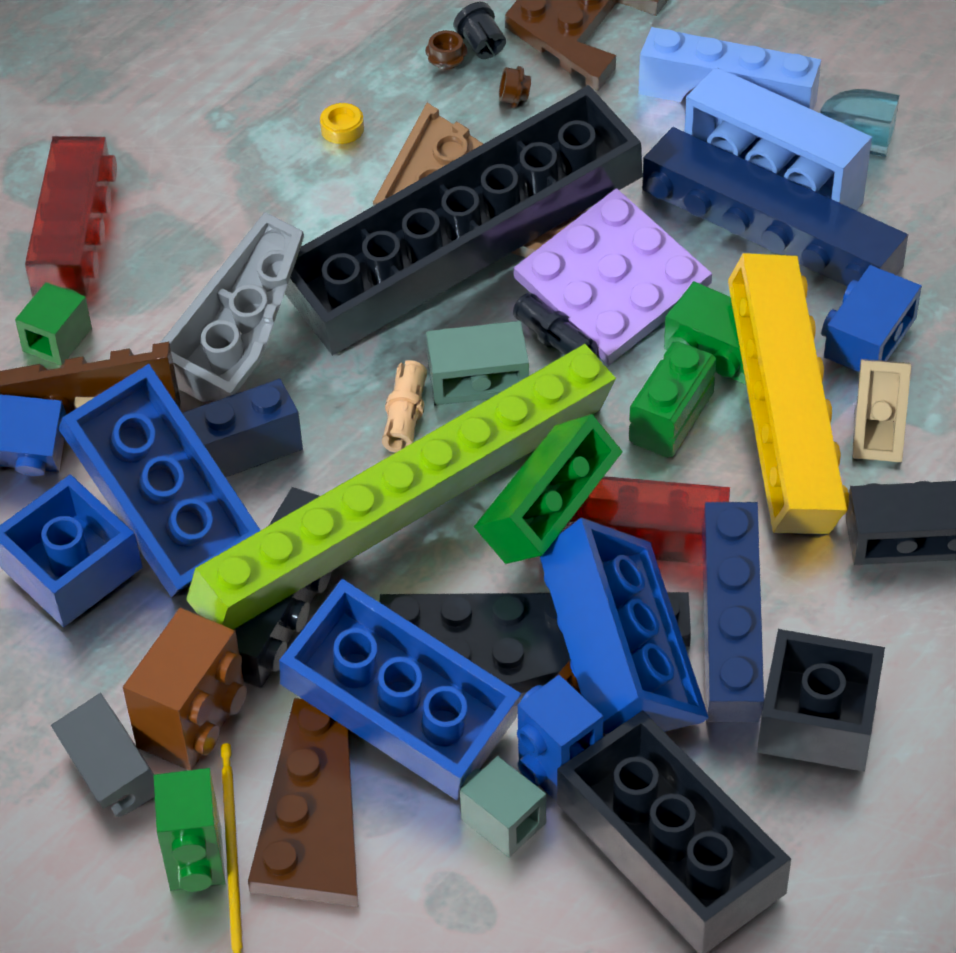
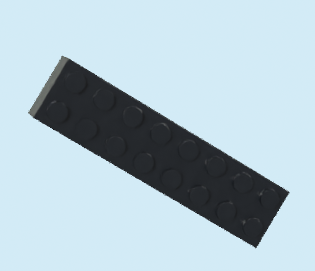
(462, 218)

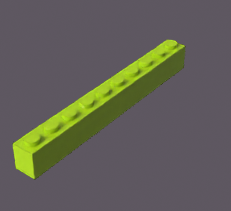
(396, 491)

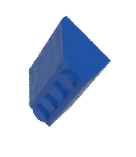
(621, 628)

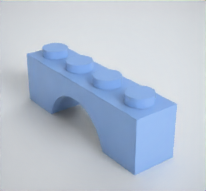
(679, 61)

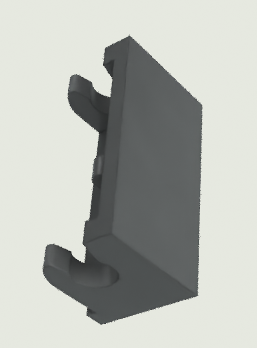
(106, 756)

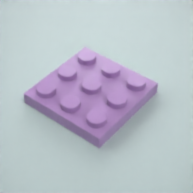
(612, 274)

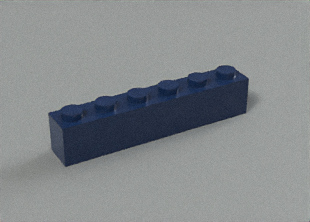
(770, 209)

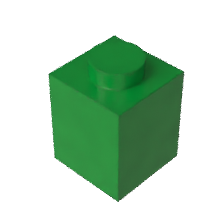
(53, 323)

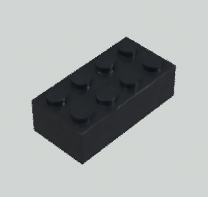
(673, 832)

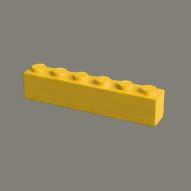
(787, 395)

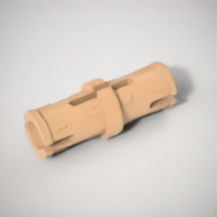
(404, 406)

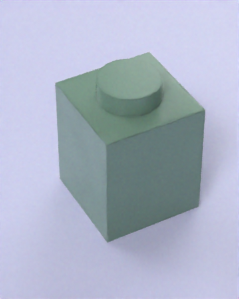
(502, 805)

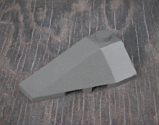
(232, 317)

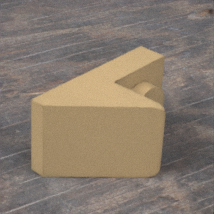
(881, 410)

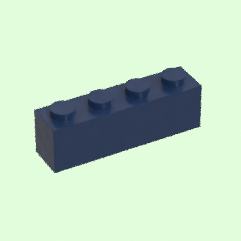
(248, 427)
(732, 612)

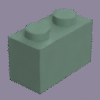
(475, 361)

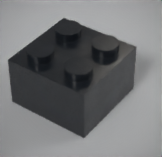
(820, 700)

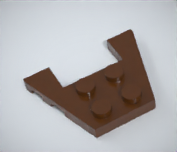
(566, 26)

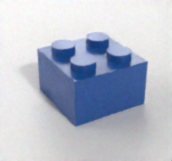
(68, 550)

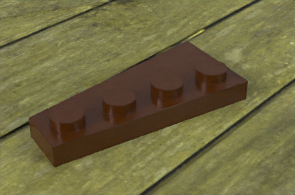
(86, 379)
(308, 819)

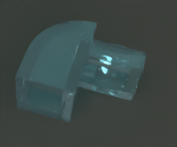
(867, 112)

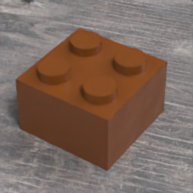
(185, 689)

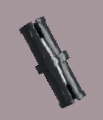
(551, 326)

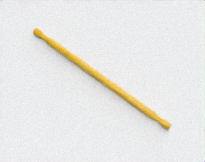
(231, 850)

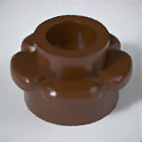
(446, 49)
(514, 86)

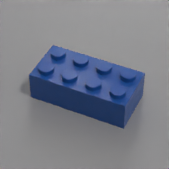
(157, 477)
(399, 688)

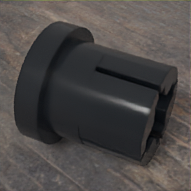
(478, 26)

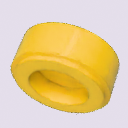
(341, 123)

